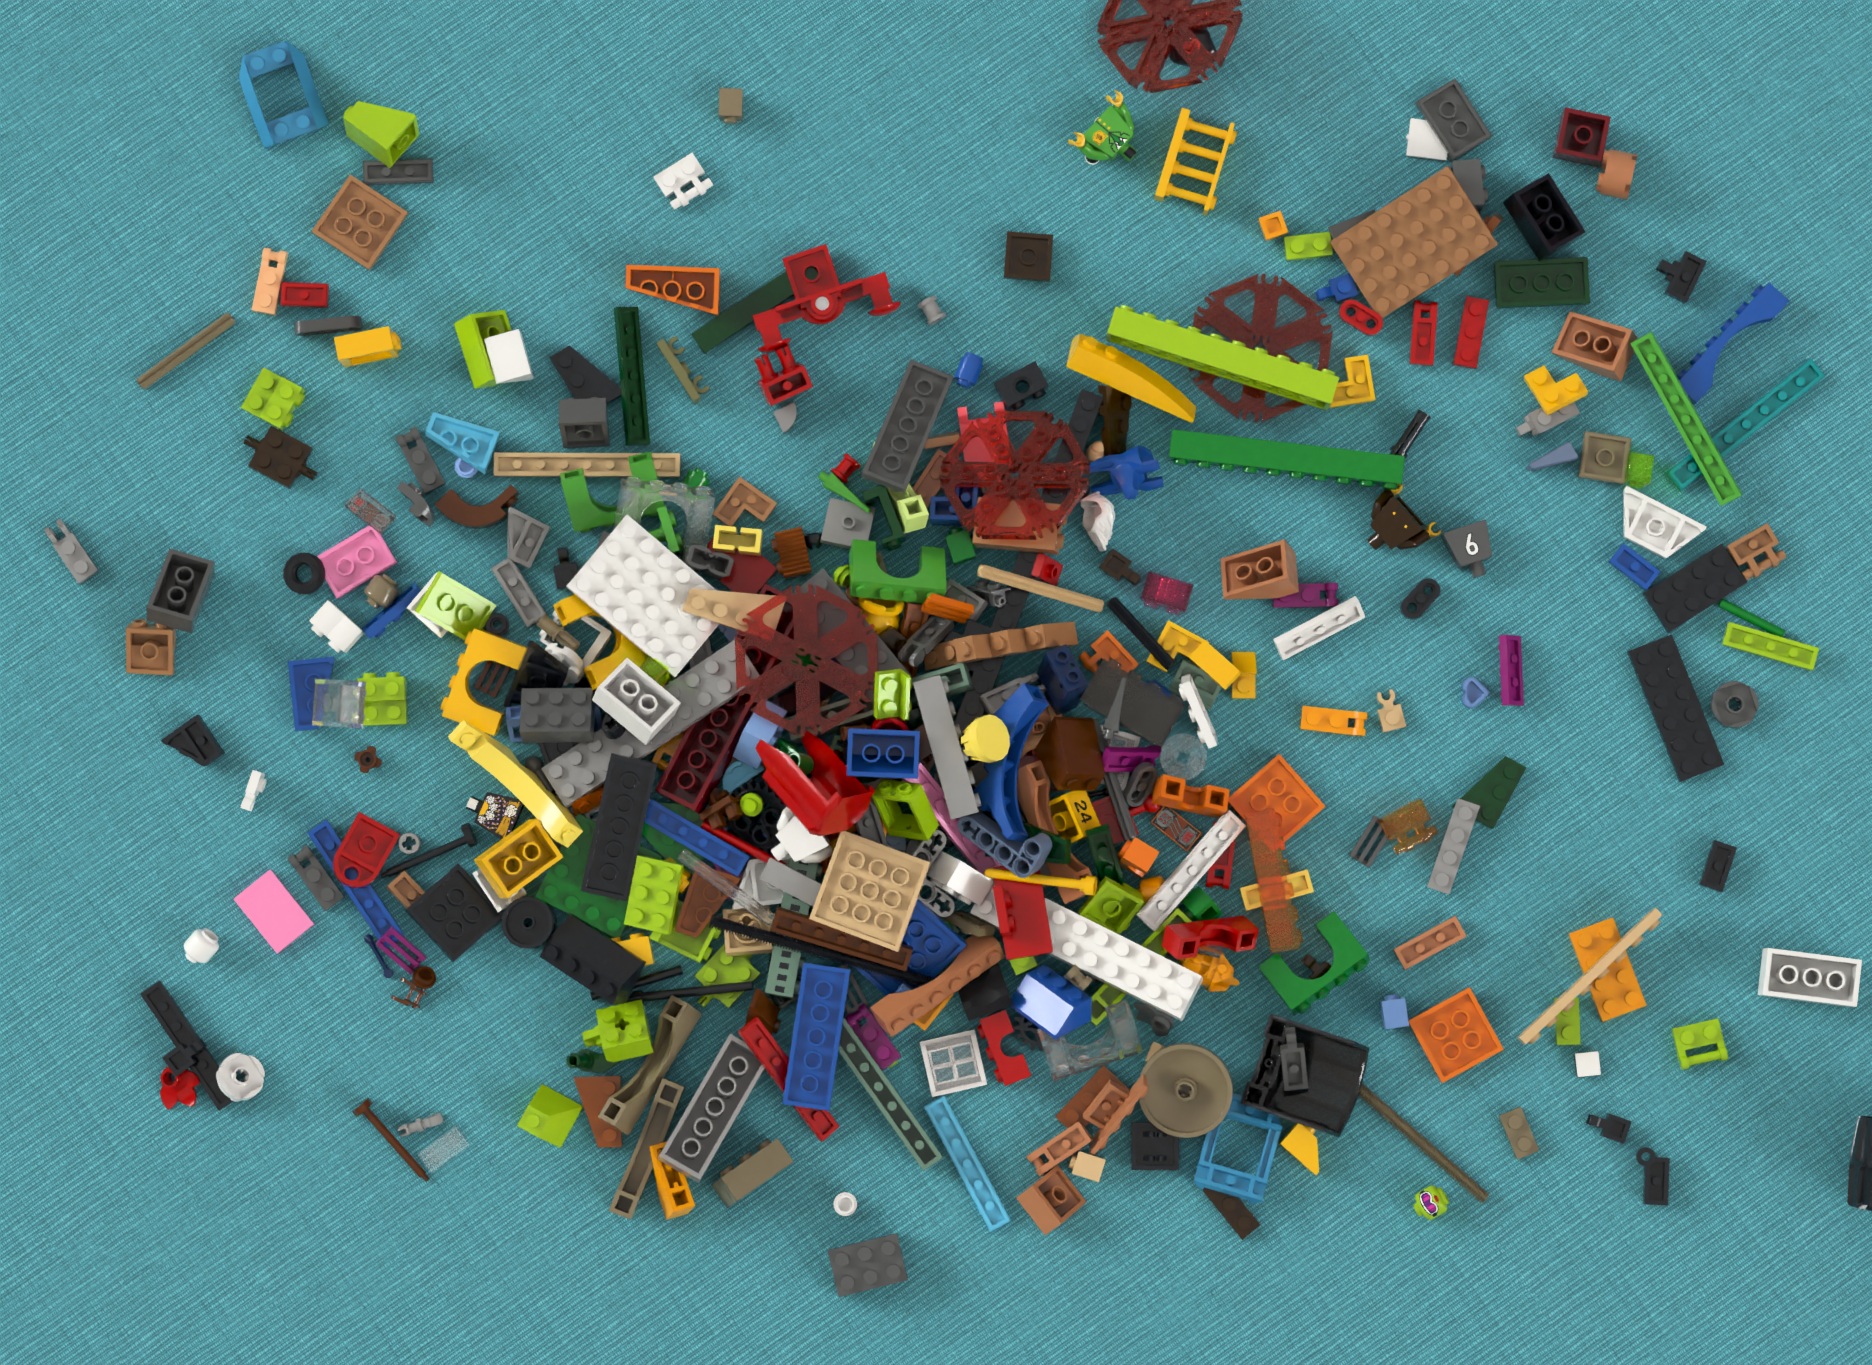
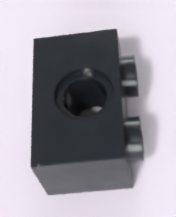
(1031, 376)

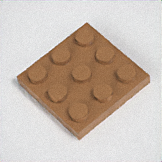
(360, 222)

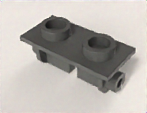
(992, 593)

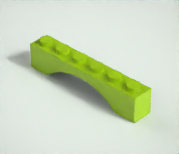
(1108, 995)

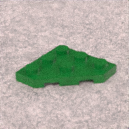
(664, 844)

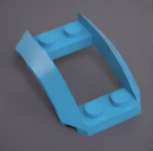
(291, 124)
(1234, 1181)

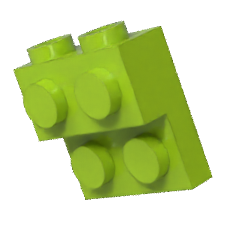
(273, 399)
(385, 699)
(1113, 905)

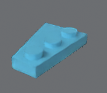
(464, 439)

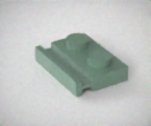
(1205, 685)

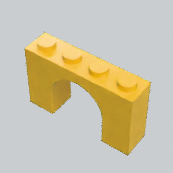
(573, 609)
(461, 703)

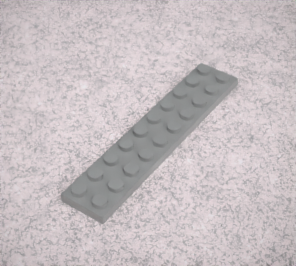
(700, 693)

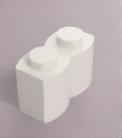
(336, 627)

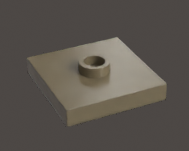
(1604, 457)

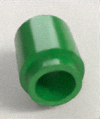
(696, 478)

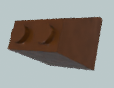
(1072, 754)

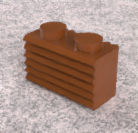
(792, 553)

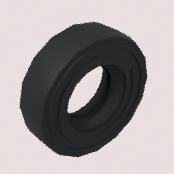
(292, 566)

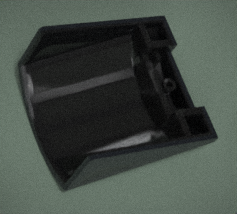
(1333, 1076)

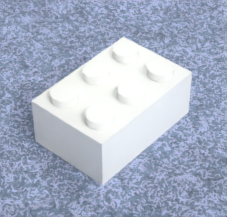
(636, 701)

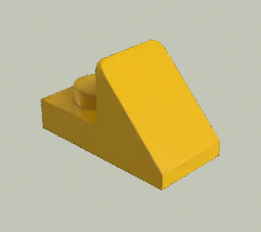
(1244, 684)

